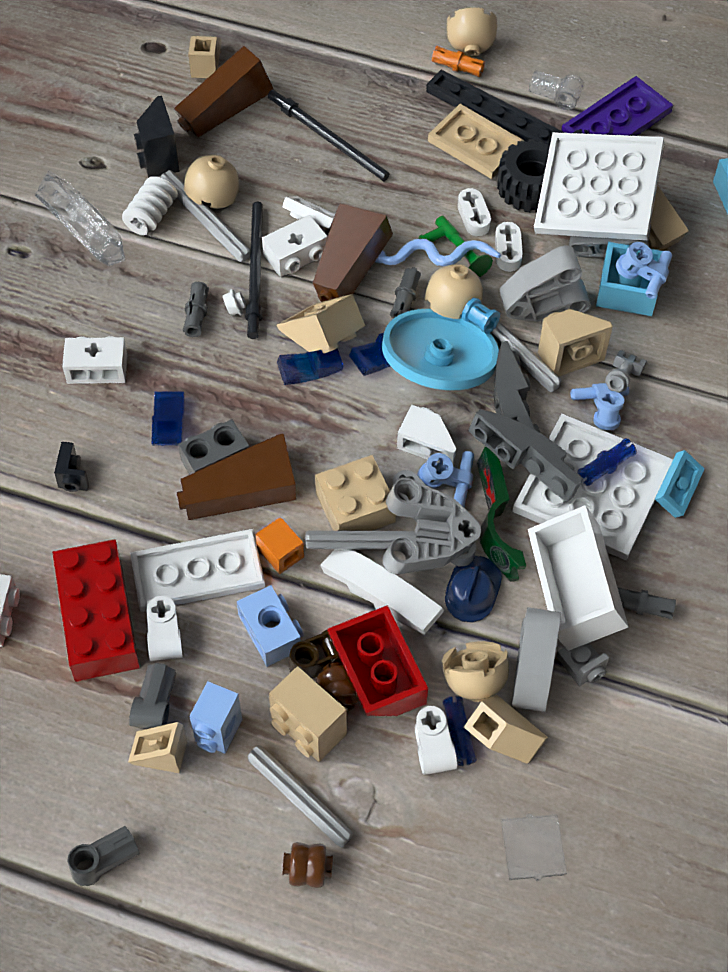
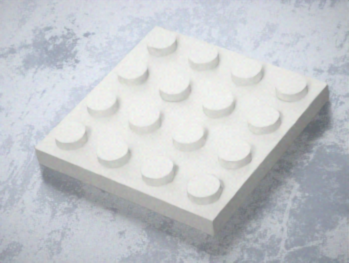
(599, 186)
(615, 500)

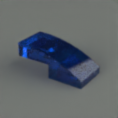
(369, 357)
(308, 366)
(168, 418)

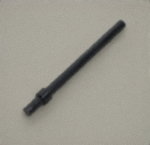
(292, 108)
(253, 310)

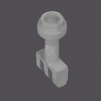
(619, 379)

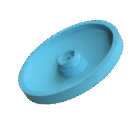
(439, 350)

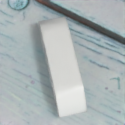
(469, 213)
(513, 246)

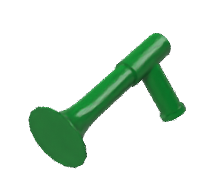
(478, 264)

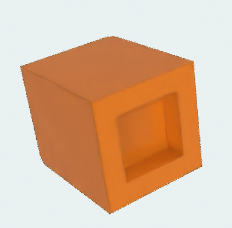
(280, 545)

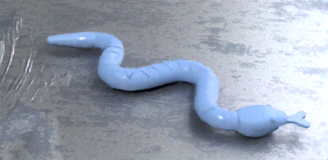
(433, 253)

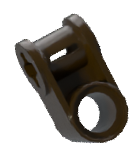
(318, 650)

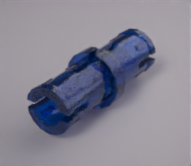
(607, 461)
(459, 735)

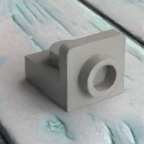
(583, 663)

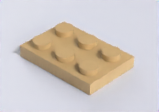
(472, 140)

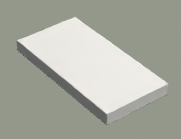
(198, 569)

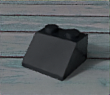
(156, 140)

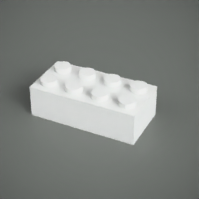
(577, 577)

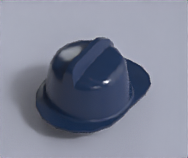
(473, 590)

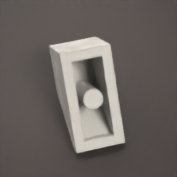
(425, 434)

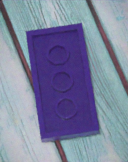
(623, 111)

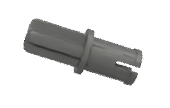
(406, 292)

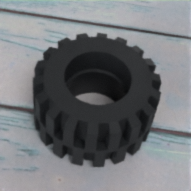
(514, 172)

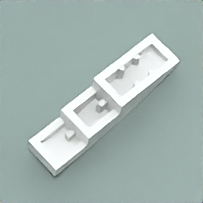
(382, 588)

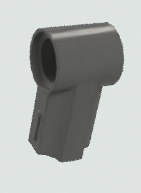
(152, 705)
(105, 854)

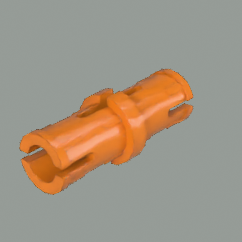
(458, 61)

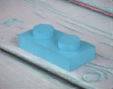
(679, 484)

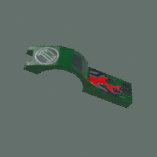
(501, 554)

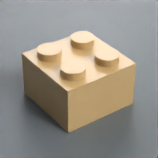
(354, 496)
(307, 714)

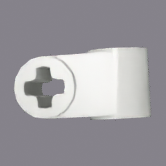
(163, 633)
(434, 746)

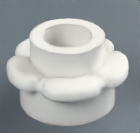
(234, 302)

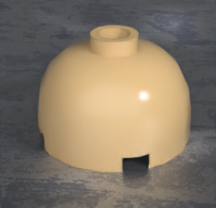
(472, 31)
(212, 181)
(452, 289)
(477, 670)

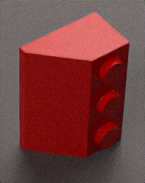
(379, 664)

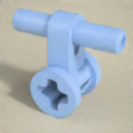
(645, 266)
(606, 401)
(447, 474)

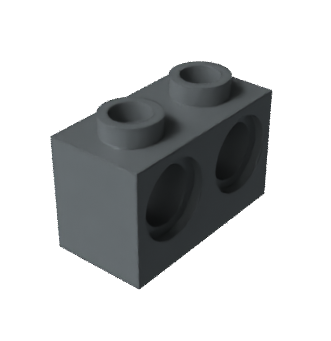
(211, 446)

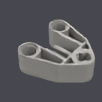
(546, 287)
(441, 532)
(535, 659)

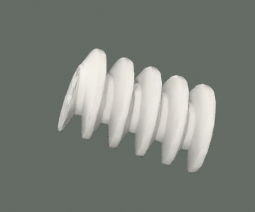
(149, 205)

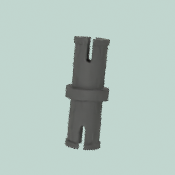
(196, 309)
(647, 603)

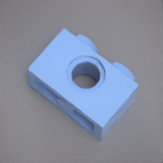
(262, 608)
(215, 718)

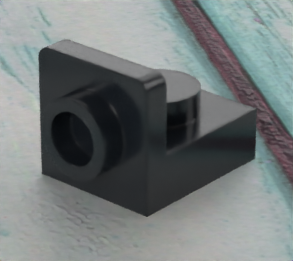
(68, 469)

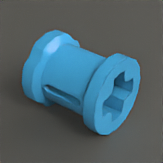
(481, 315)

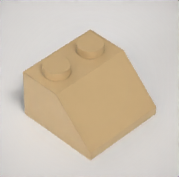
(324, 324)
(573, 341)

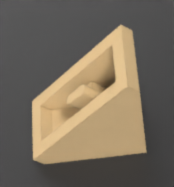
(160, 747)

